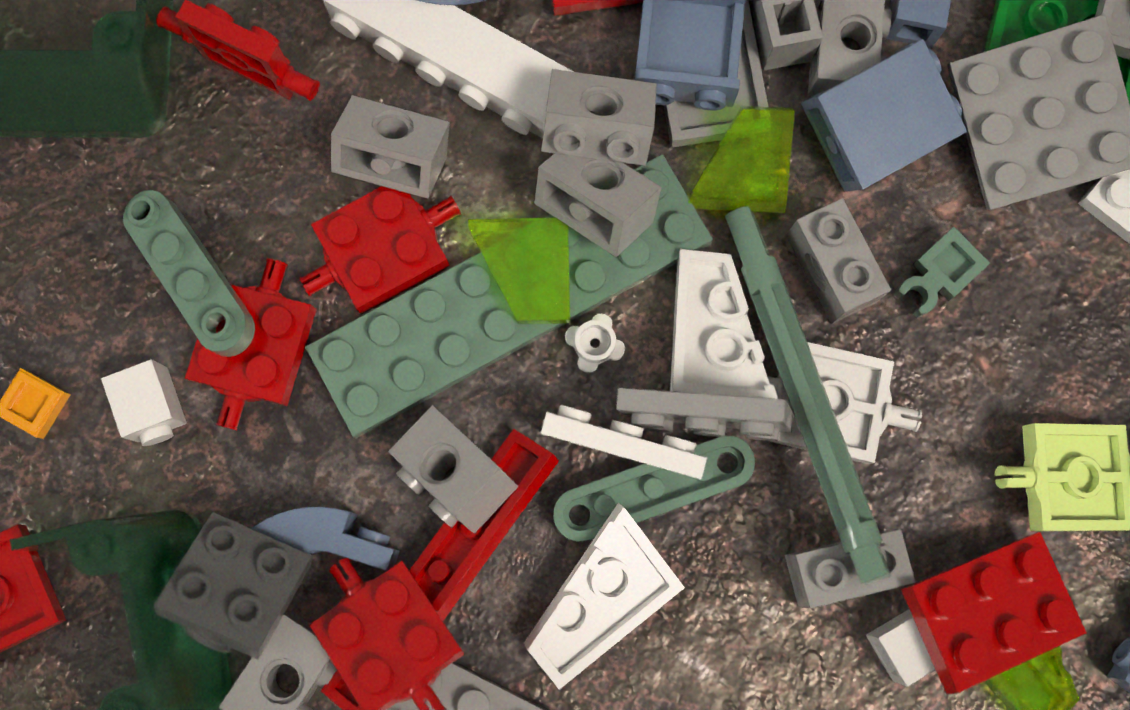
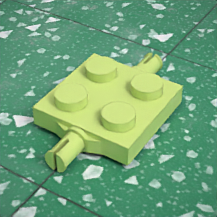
(1073, 477)

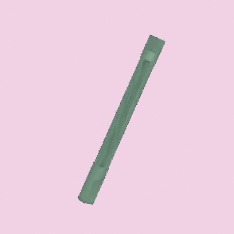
(809, 400)

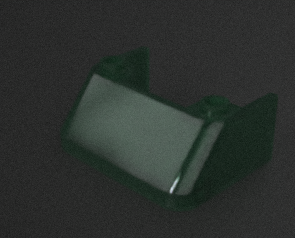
(96, 92)
(145, 552)

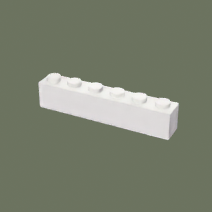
(456, 51)

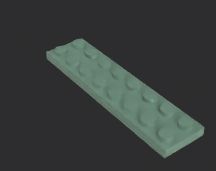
(464, 323)

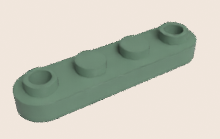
(188, 273)
(652, 490)

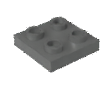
(233, 587)

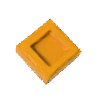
(32, 403)

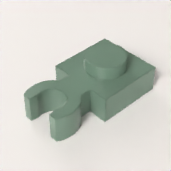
(945, 268)

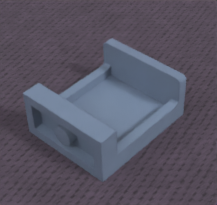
(691, 50)
(885, 116)

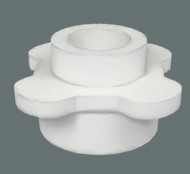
(598, 328)

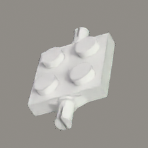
(859, 398)

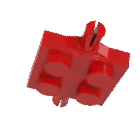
(245, 52)
(379, 246)
(272, 358)
(386, 639)

